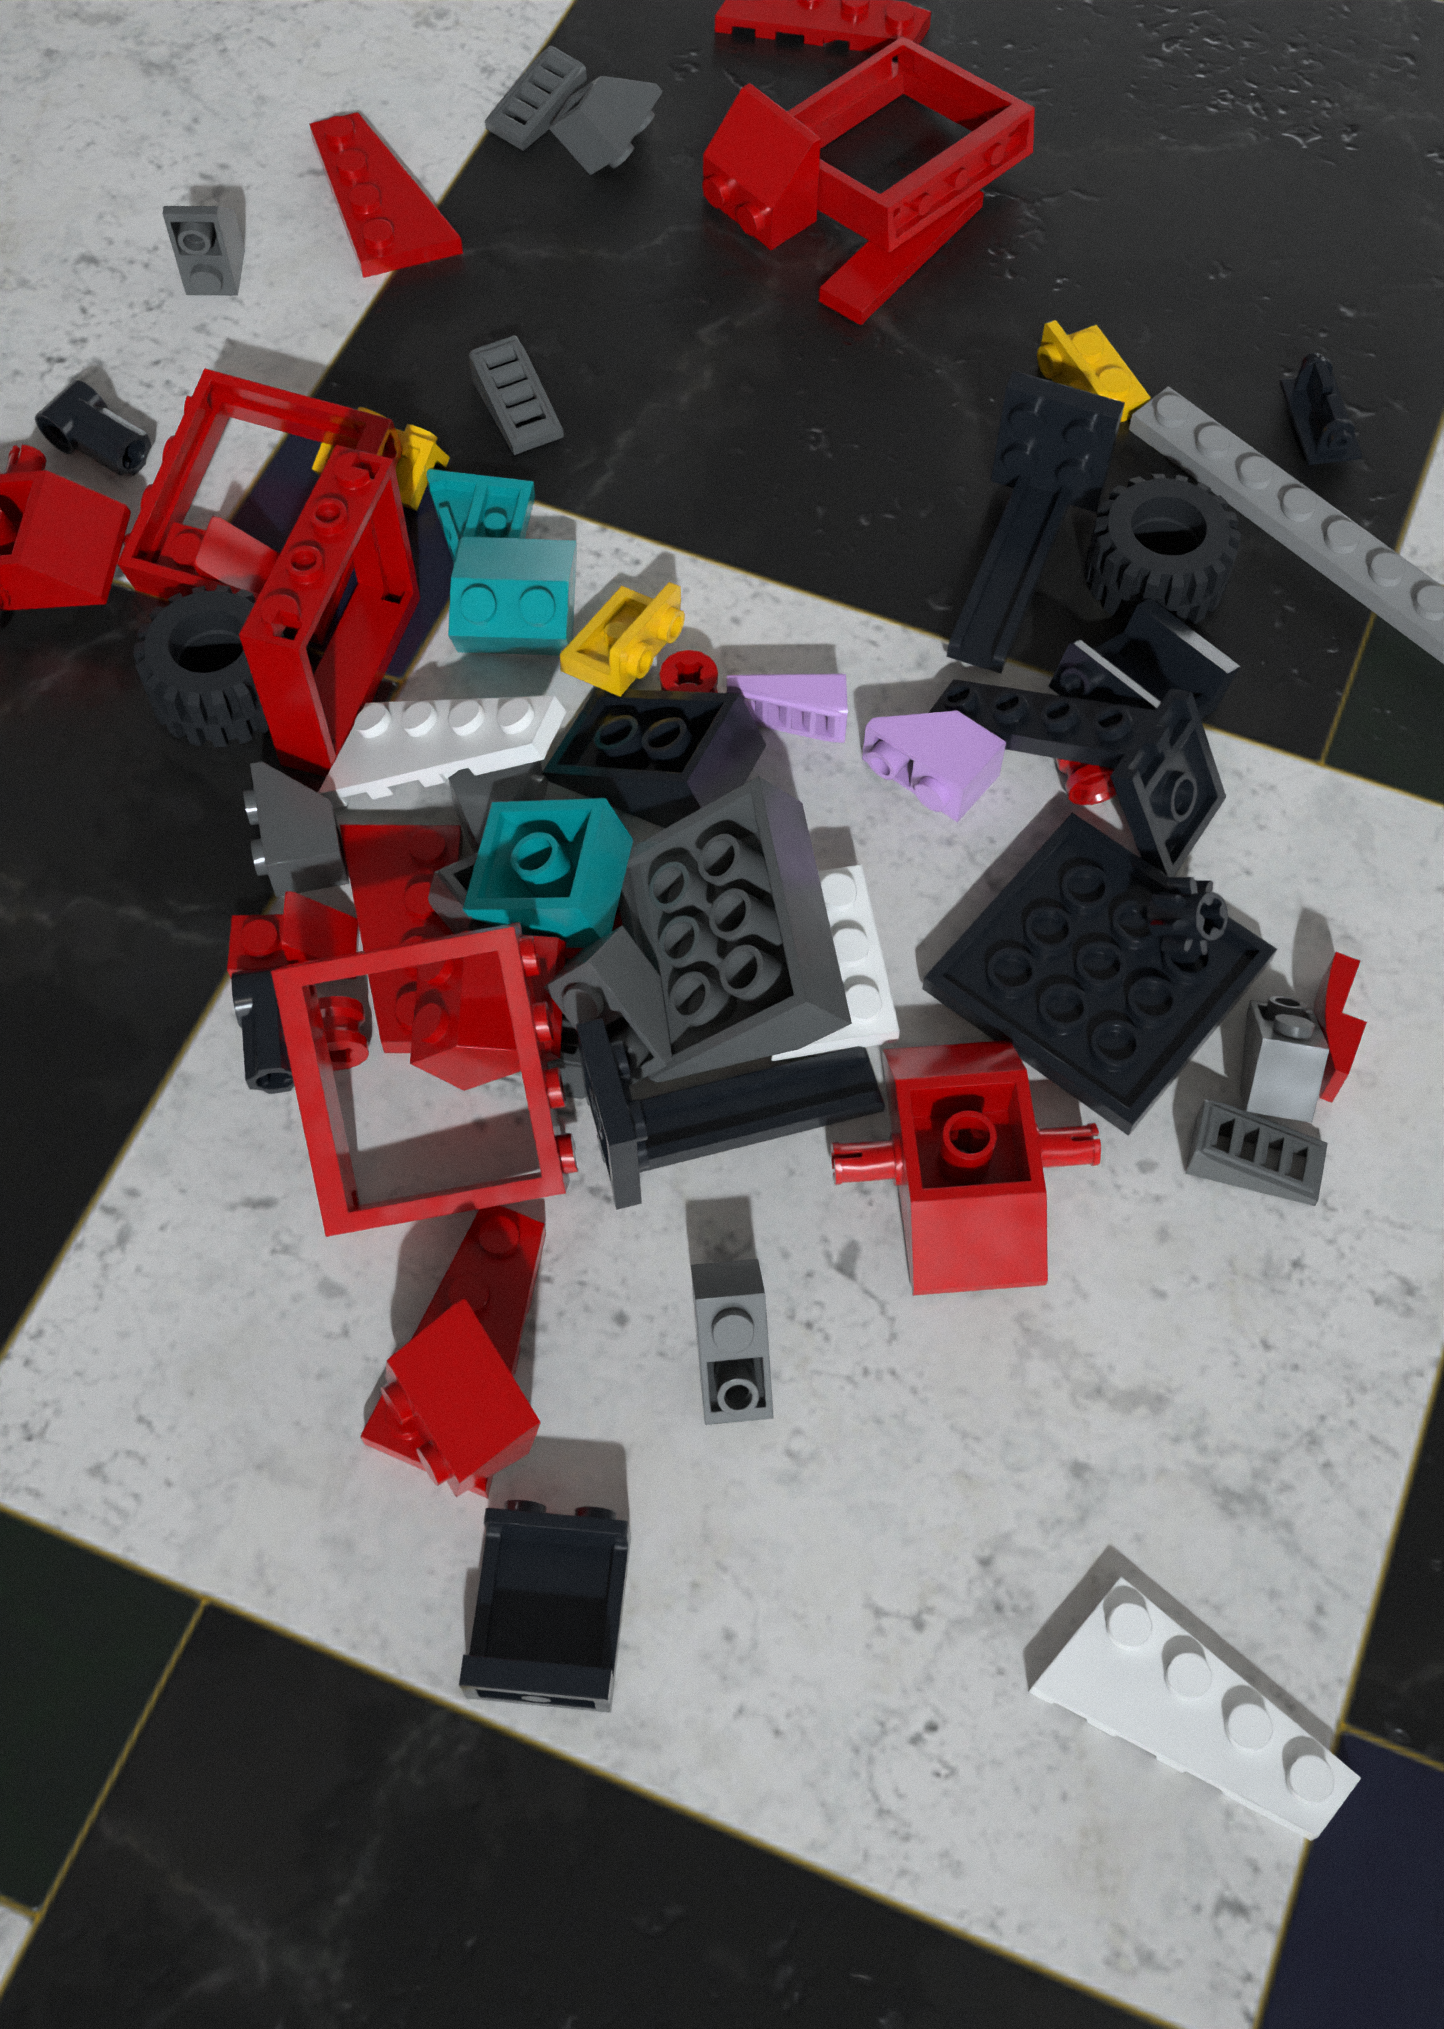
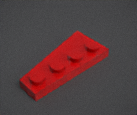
(862, 23)
(378, 201)
(390, 889)
(497, 1278)

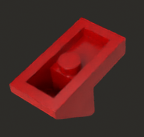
(219, 554)
(298, 935)

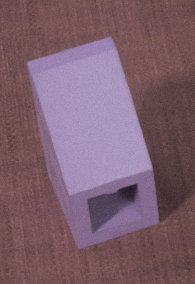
(936, 757)

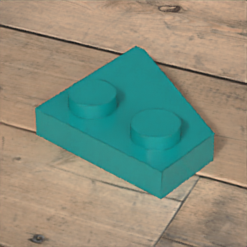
(480, 506)

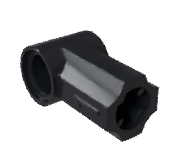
(83, 422)
(262, 1031)

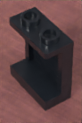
(1145, 663)
(548, 1608)

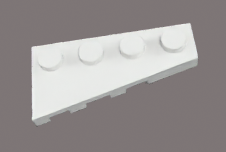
(436, 739)
(1170, 1695)

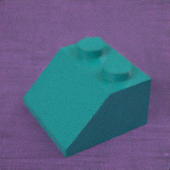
(513, 596)
(551, 868)

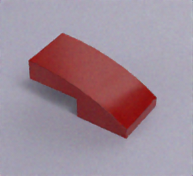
(1339, 1029)

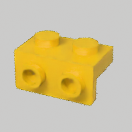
(624, 638)

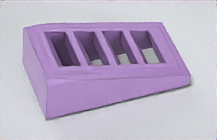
(796, 703)

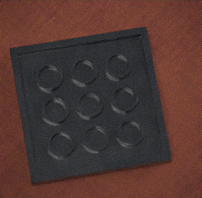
(1083, 982)

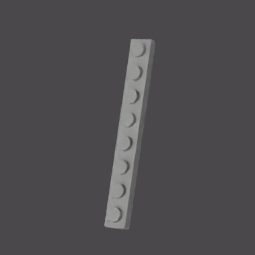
(1296, 517)

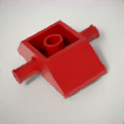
(55, 537)
(976, 1213)

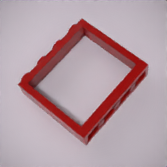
(998, 140)
(190, 452)
(348, 513)
(320, 1101)

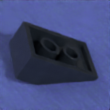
(658, 751)

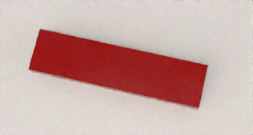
(876, 275)

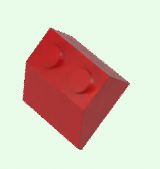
(763, 169)
(465, 1018)
(459, 1401)

